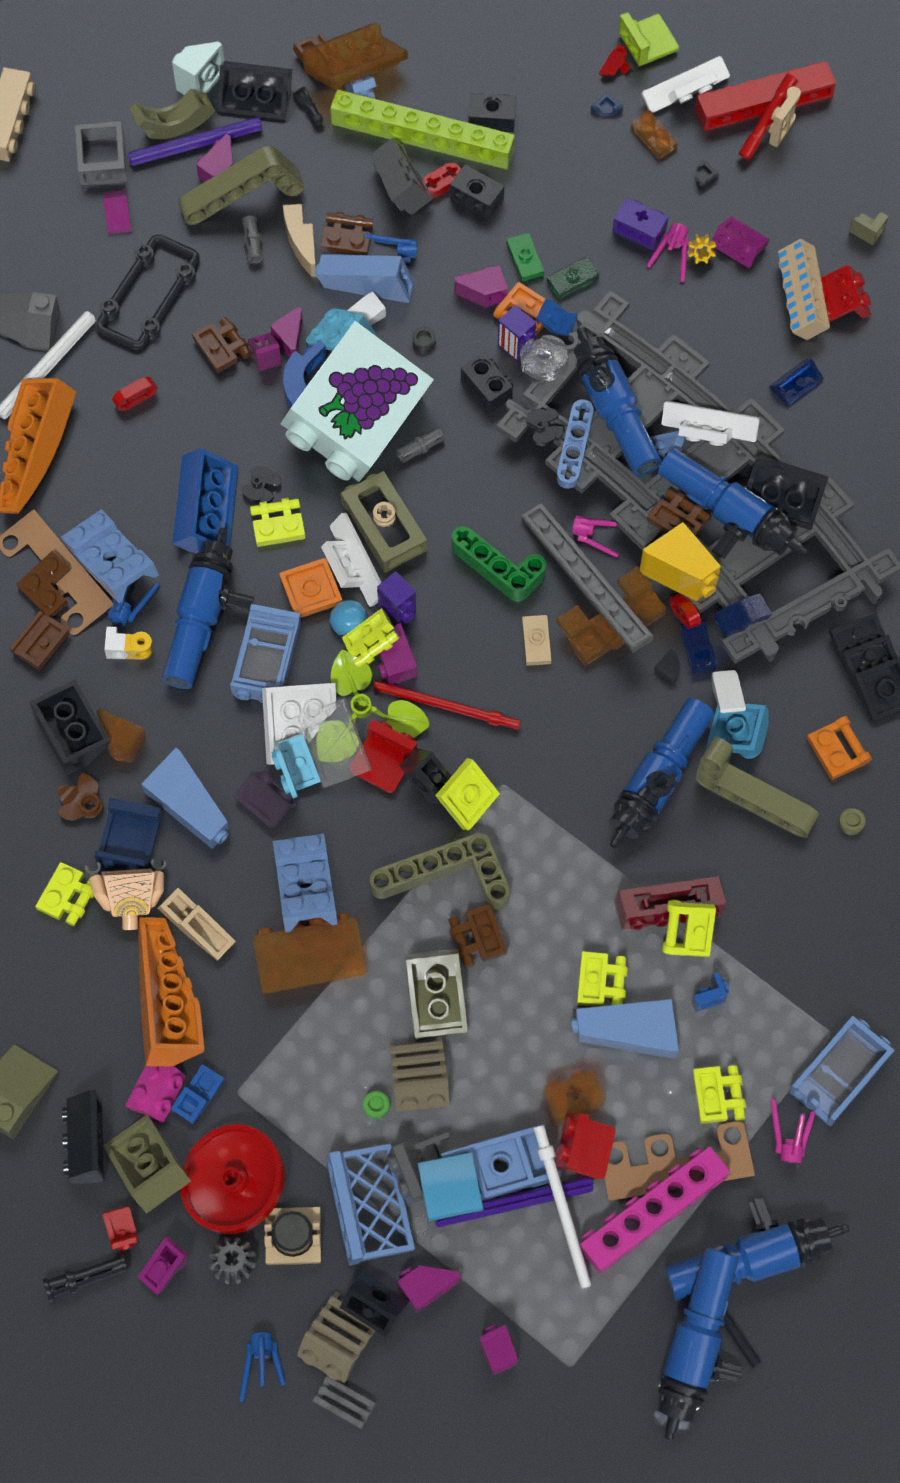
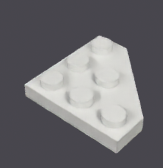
(283, 706)

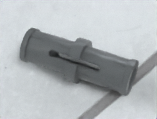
(252, 239)
(420, 445)

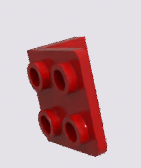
(845, 293)
(385, 753)
(585, 1146)

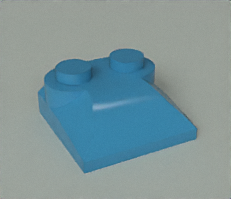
(742, 729)

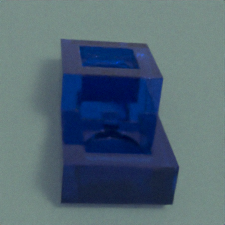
(742, 614)
(698, 648)

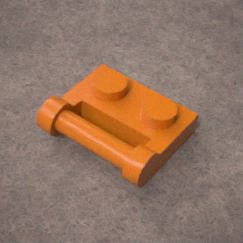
(524, 299)
(831, 751)

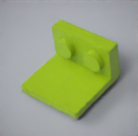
(647, 38)

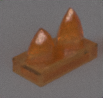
(654, 134)

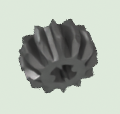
(243, 1258)

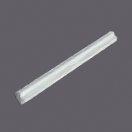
(50, 359)

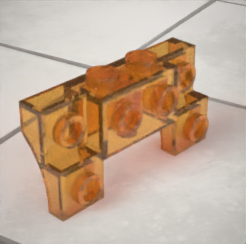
(595, 636)

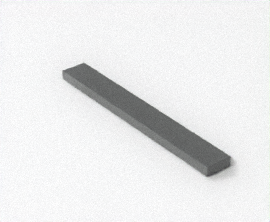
(587, 578)

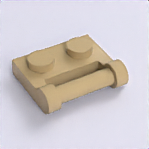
(784, 116)

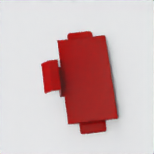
(615, 61)

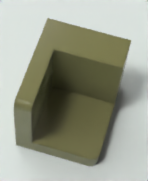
(868, 228)

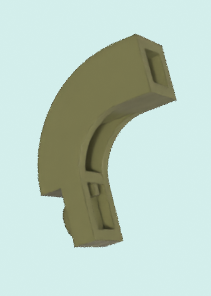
(175, 119)

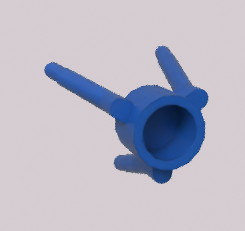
(405, 247)
(121, 612)
(261, 1346)

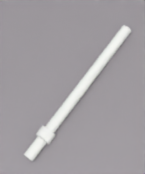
(546, 1154)

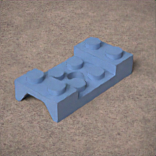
(97, 541)
(302, 862)
(519, 1153)

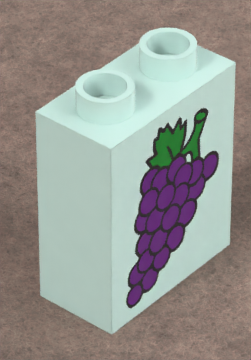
(355, 403)

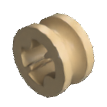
(384, 522)

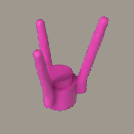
(675, 238)
(585, 526)
(792, 1149)

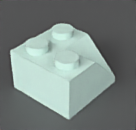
(198, 67)

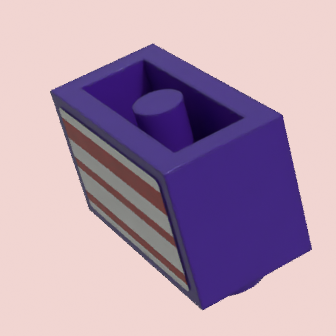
(514, 331)

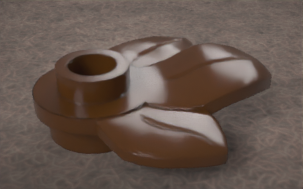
(78, 797)

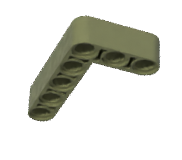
(240, 179)
(751, 793)
(444, 868)

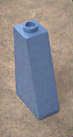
(366, 274)
(184, 797)
(630, 1027)

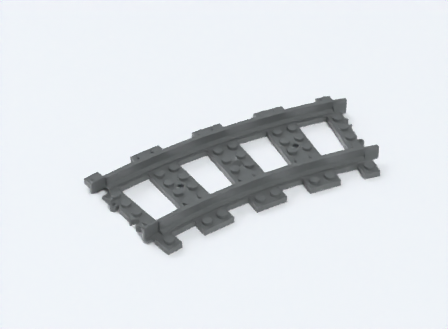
(670, 376)

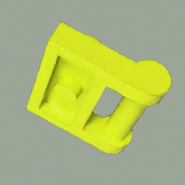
(697, 929)

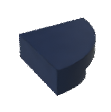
(607, 106)

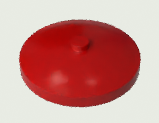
(233, 1179)

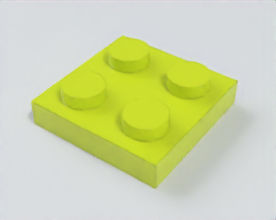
(467, 794)

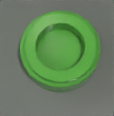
(376, 1105)

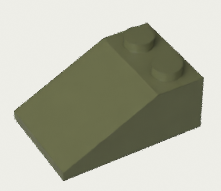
(436, 993)
(22, 1086)
(146, 1164)

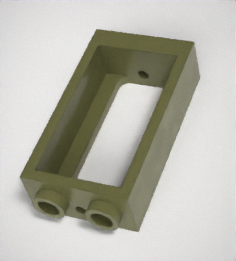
(386, 556)

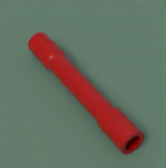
(755, 137)

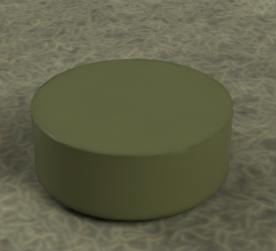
(852, 821)

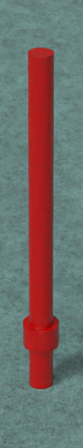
(494, 718)

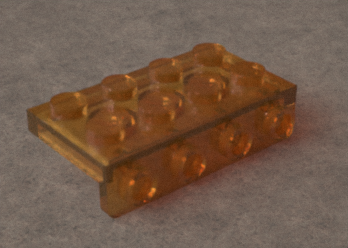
(352, 56)
(309, 954)

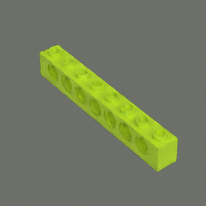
(422, 129)

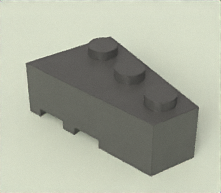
(401, 177)

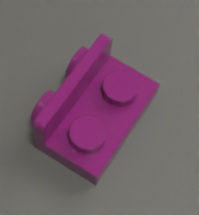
(739, 241)

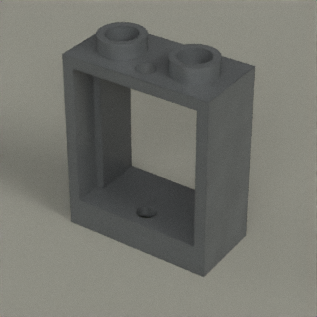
(92, 172)

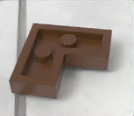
(39, 584)

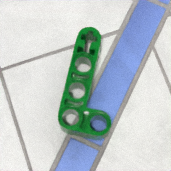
(495, 560)

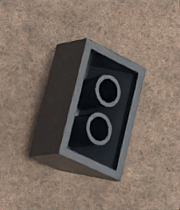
(254, 90)
(789, 489)
(70, 726)
(84, 1138)

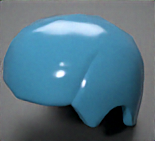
(347, 616)

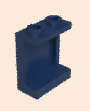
(128, 835)

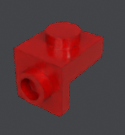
(120, 1227)

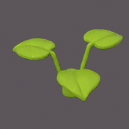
(350, 679)

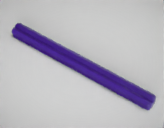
(194, 141)
(521, 1200)

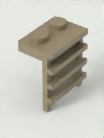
(419, 1086)
(329, 1349)

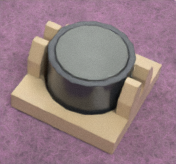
(293, 1233)

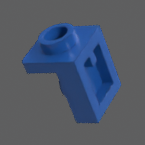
(555, 318)
(709, 998)

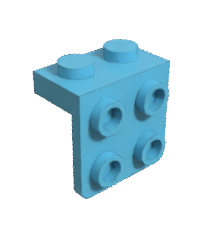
(334, 327)
(296, 763)

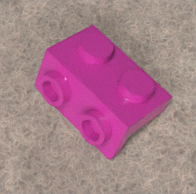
(156, 1091)

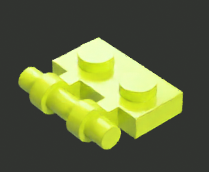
(277, 529)
(366, 634)
(60, 891)
(593, 979)
(710, 1094)

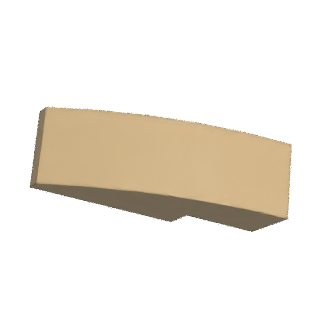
(300, 237)
(196, 924)

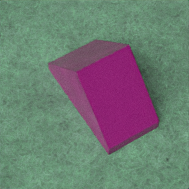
(117, 211)
(288, 331)
(265, 351)

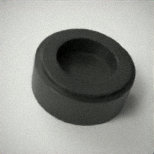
(423, 339)

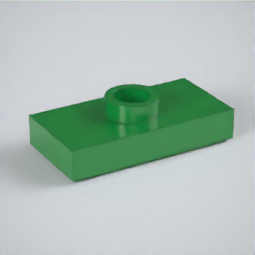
(525, 257)

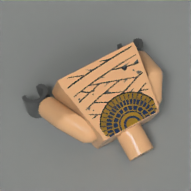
(128, 891)

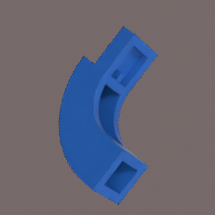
(298, 370)

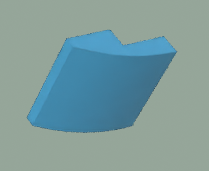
(450, 1186)

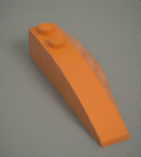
(35, 434)
(168, 1005)

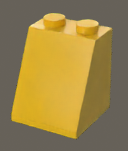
(681, 564)

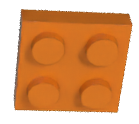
(310, 588)

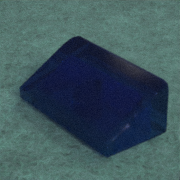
(797, 381)

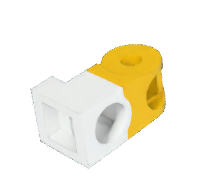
(127, 646)

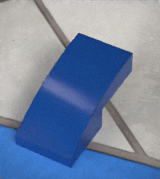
(198, 1094)

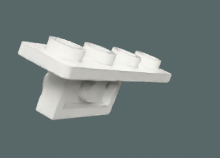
(686, 84)
(709, 424)
(350, 560)

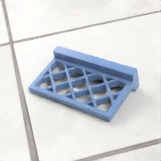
(347, 1211)

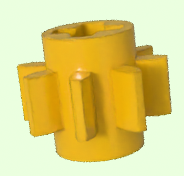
(704, 254)

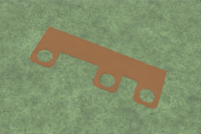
(77, 582)
(628, 1181)

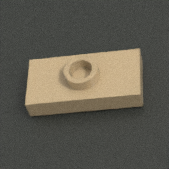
(536, 640)

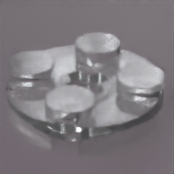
(548, 368)

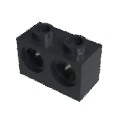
(483, 384)

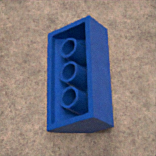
(204, 499)

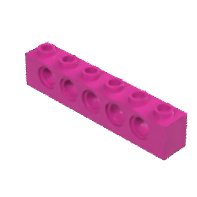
(713, 1173)

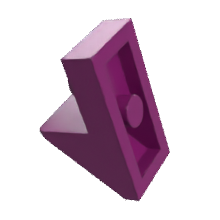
(163, 1265)

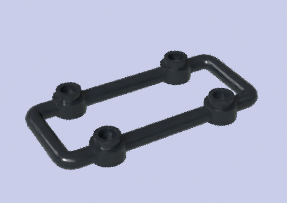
(150, 326)

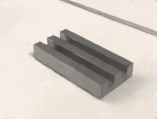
(324, 1391)

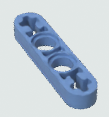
(574, 443)

